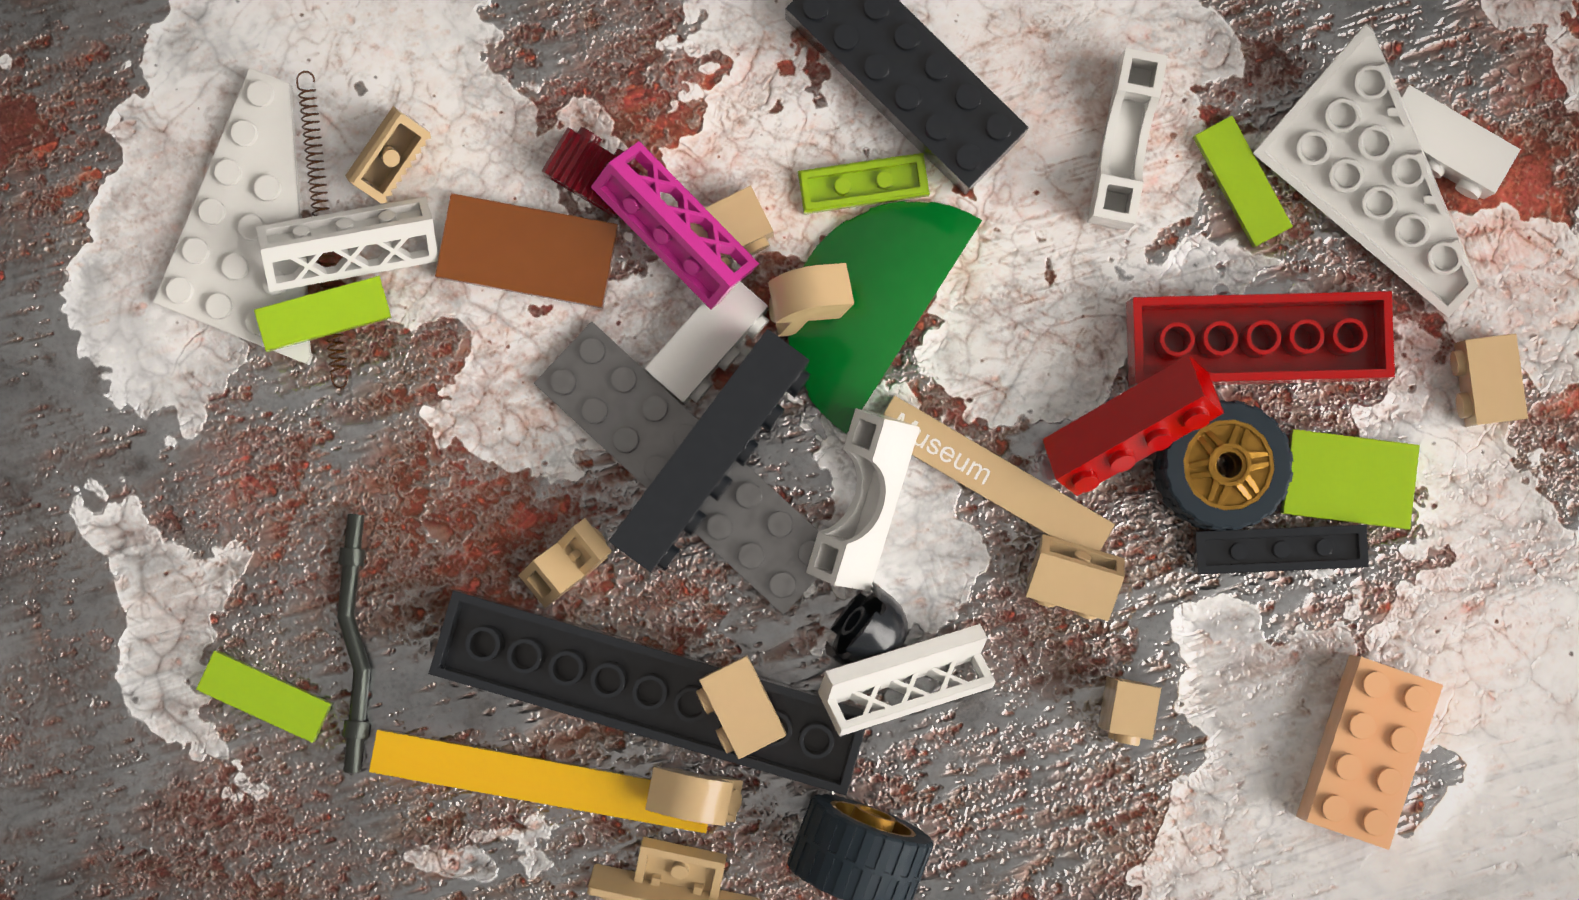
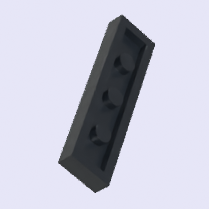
(1281, 549)

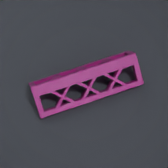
(668, 228)

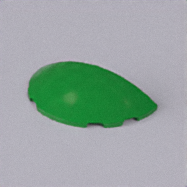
(895, 268)

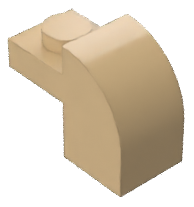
(809, 295)
(565, 563)
(694, 796)

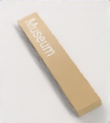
(1001, 481)

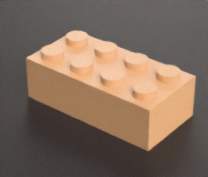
(1369, 751)

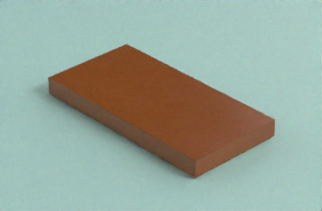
(527, 251)

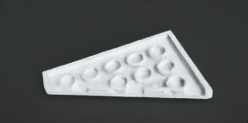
(1364, 168)
(249, 184)

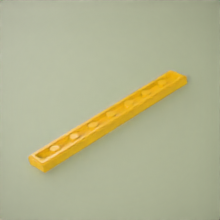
(518, 777)

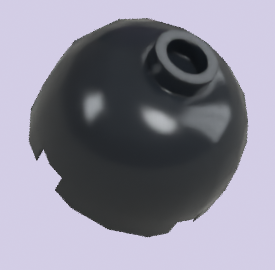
(868, 628)

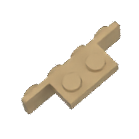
(665, 873)

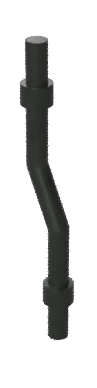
(356, 727)

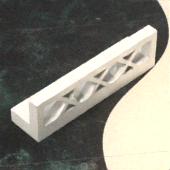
(343, 231)
(900, 666)

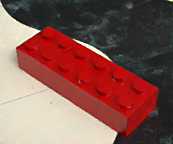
(1265, 336)

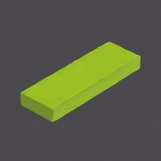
(1242, 181)
(863, 183)
(322, 313)
(264, 696)

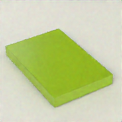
(1351, 479)

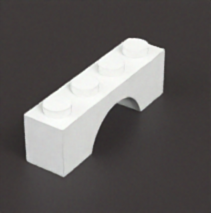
(1125, 139)
(853, 546)

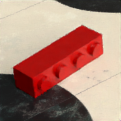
(1133, 426)

